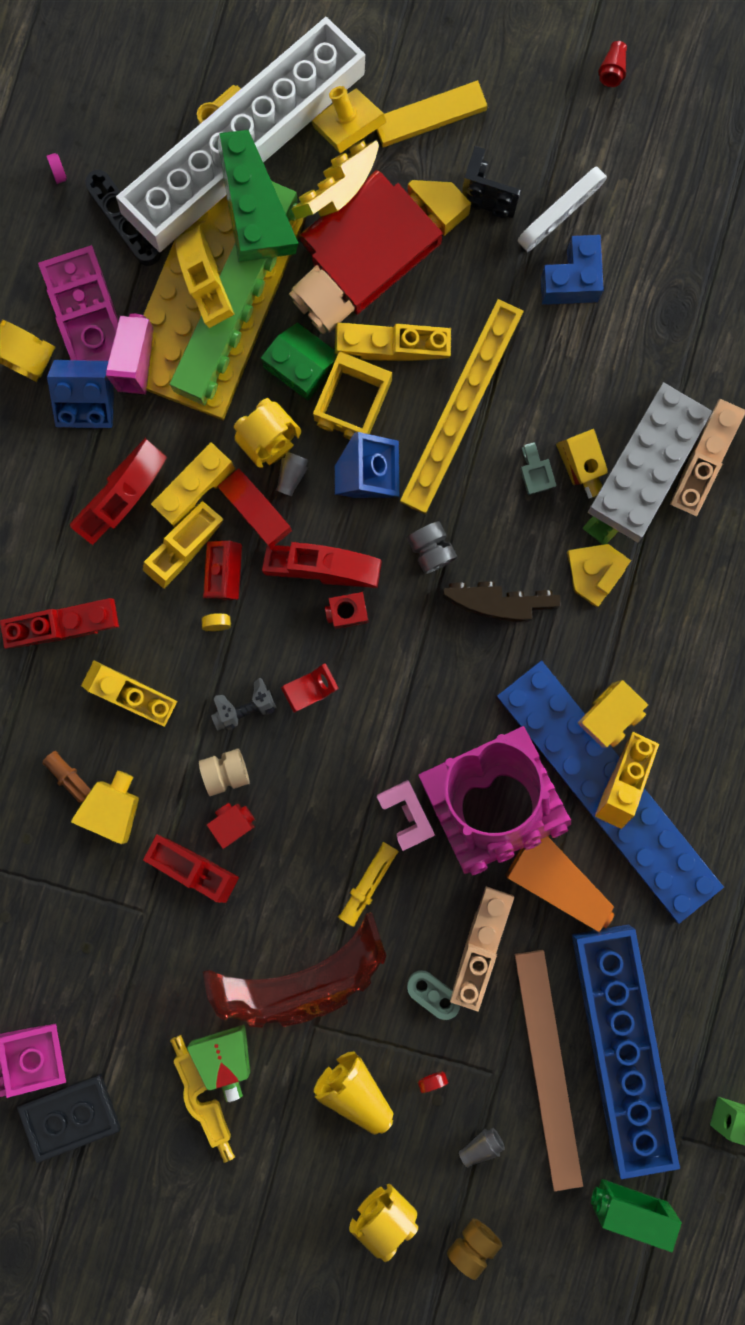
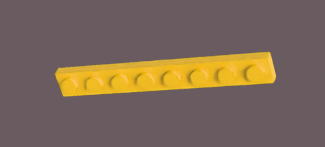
(461, 406)

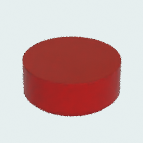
(432, 1082)

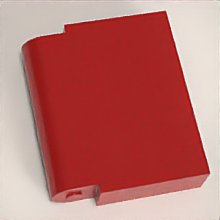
(371, 240)

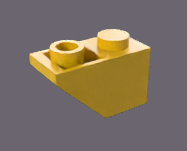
(440, 202)

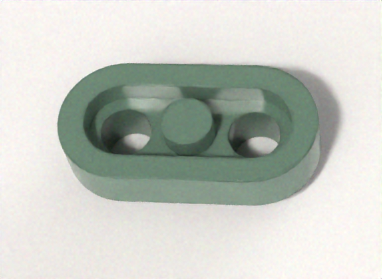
(432, 994)

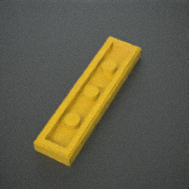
(432, 113)

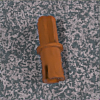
(66, 776)

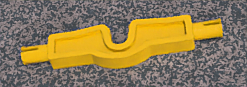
(207, 1113)

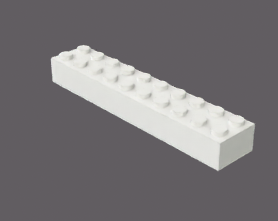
(271, 106)

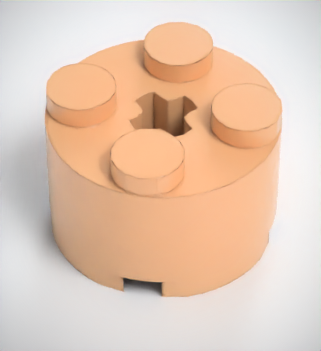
(322, 299)

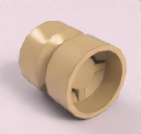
(224, 772)

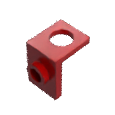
(309, 688)

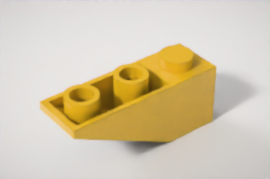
(128, 693)
(627, 781)

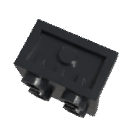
(486, 193)

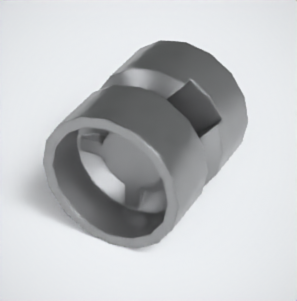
(432, 547)

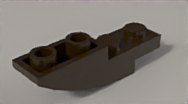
(488, 601)

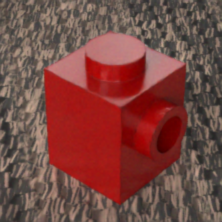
(231, 823)

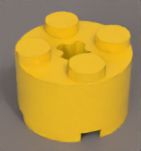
(23, 351)
(266, 433)
(384, 1222)

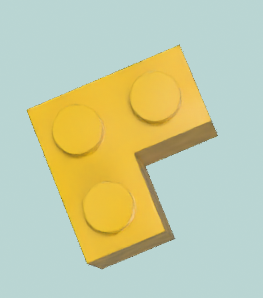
(613, 713)

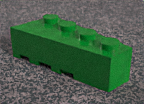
(254, 207)

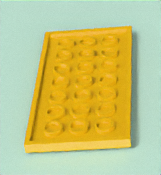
(176, 315)

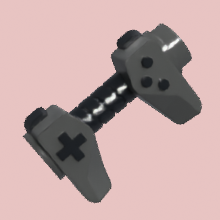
(228, 716)

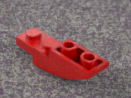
(121, 493)
(324, 563)
(59, 624)

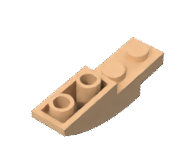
(707, 457)
(481, 948)

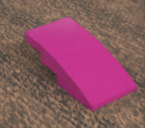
(81, 304)
(30, 1060)

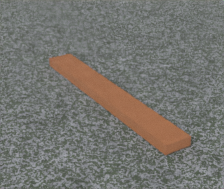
(548, 1070)

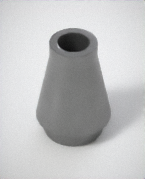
(291, 472)
(482, 1148)

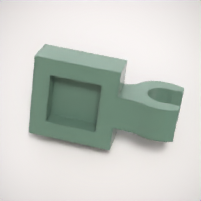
(536, 474)

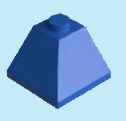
(368, 468)

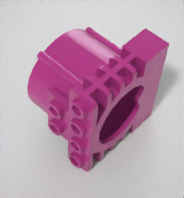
(505, 756)

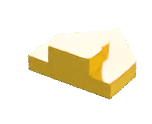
(596, 571)

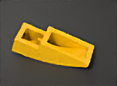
(182, 544)

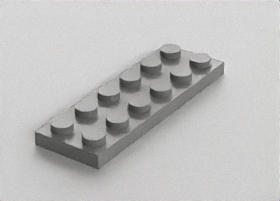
(650, 462)

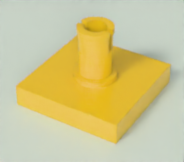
(348, 118)

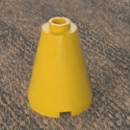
(354, 1094)

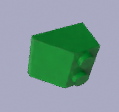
(299, 360)

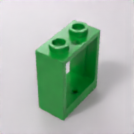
(636, 1215)

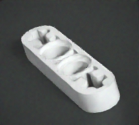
(562, 209)

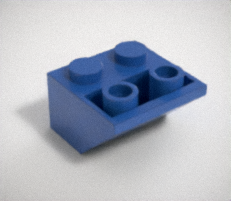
(81, 394)

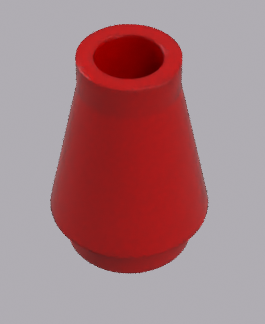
(613, 67)

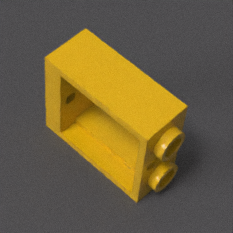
(360, 370)

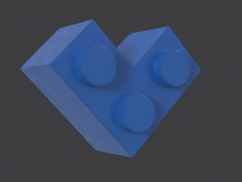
(579, 279)

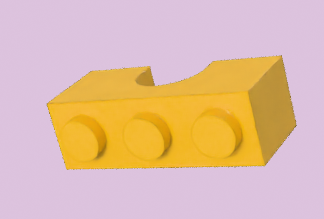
(202, 474)

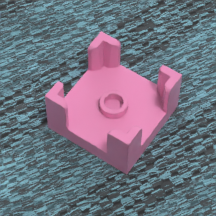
(421, 830)

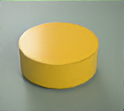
(216, 622)

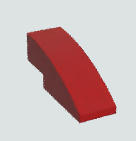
(255, 508)
(191, 869)

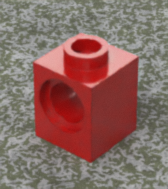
(356, 601)

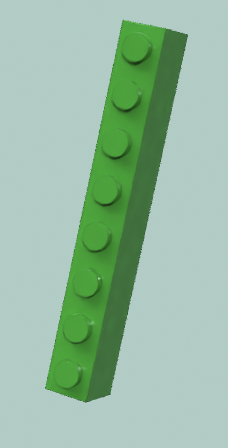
(209, 347)

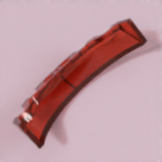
(302, 994)

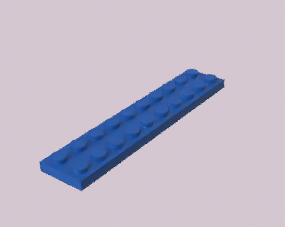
(649, 838)

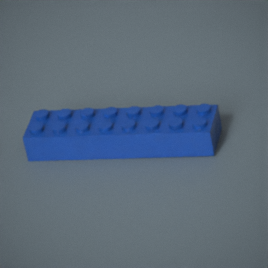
(625, 1052)

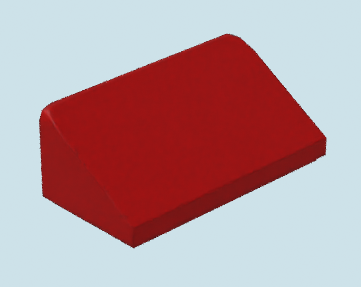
(222, 570)

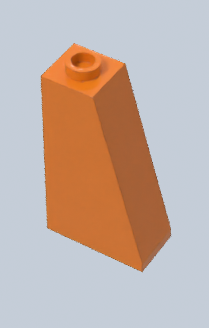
(558, 881)

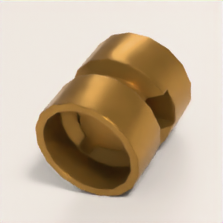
(472, 1250)

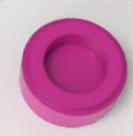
(56, 168)

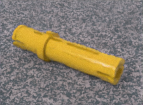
(362, 894)

